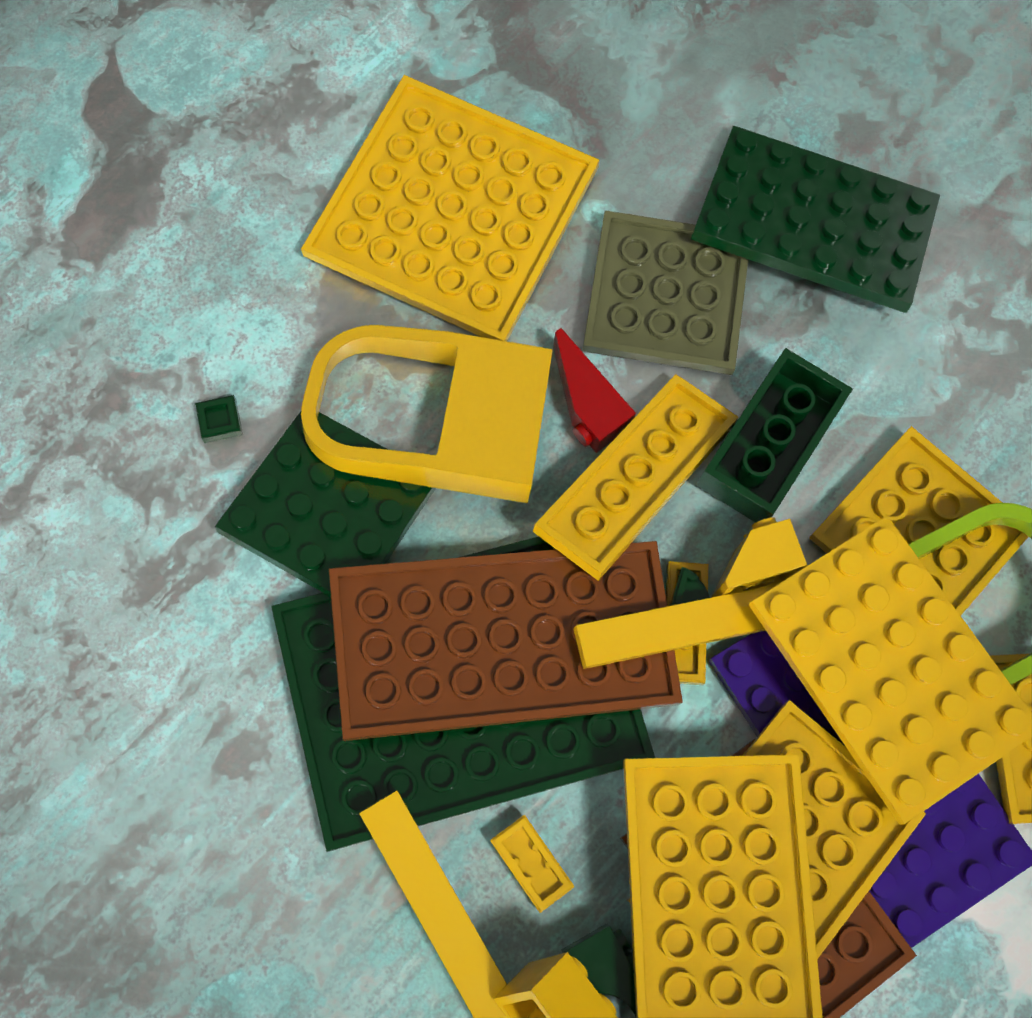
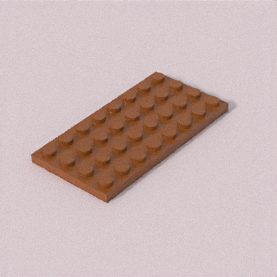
(489, 641)

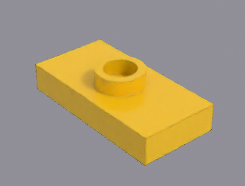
(532, 863)

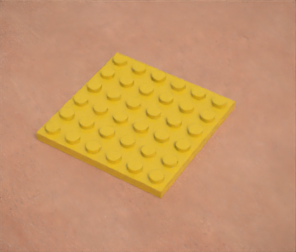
(451, 209)

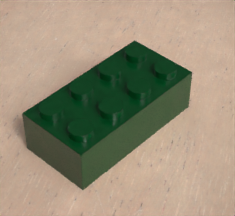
(774, 437)

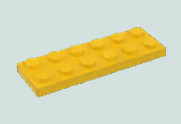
(635, 476)

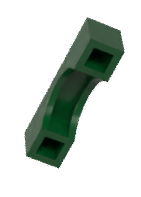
(606, 961)

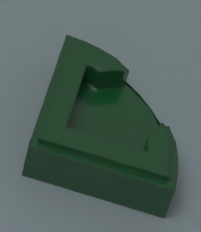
(688, 588)

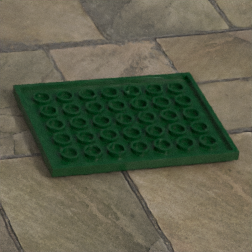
(436, 770)

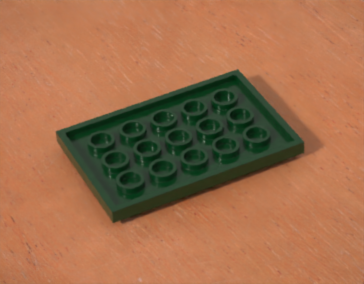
(818, 219)

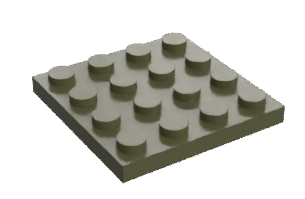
(664, 296)

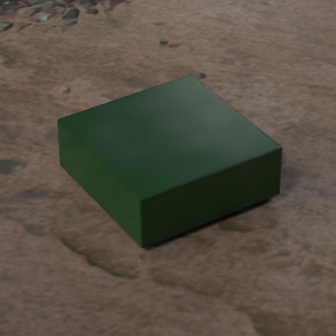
(219, 419)

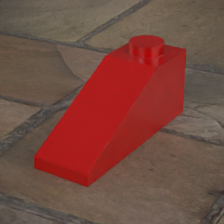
(592, 402)

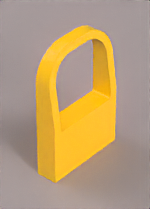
(488, 420)

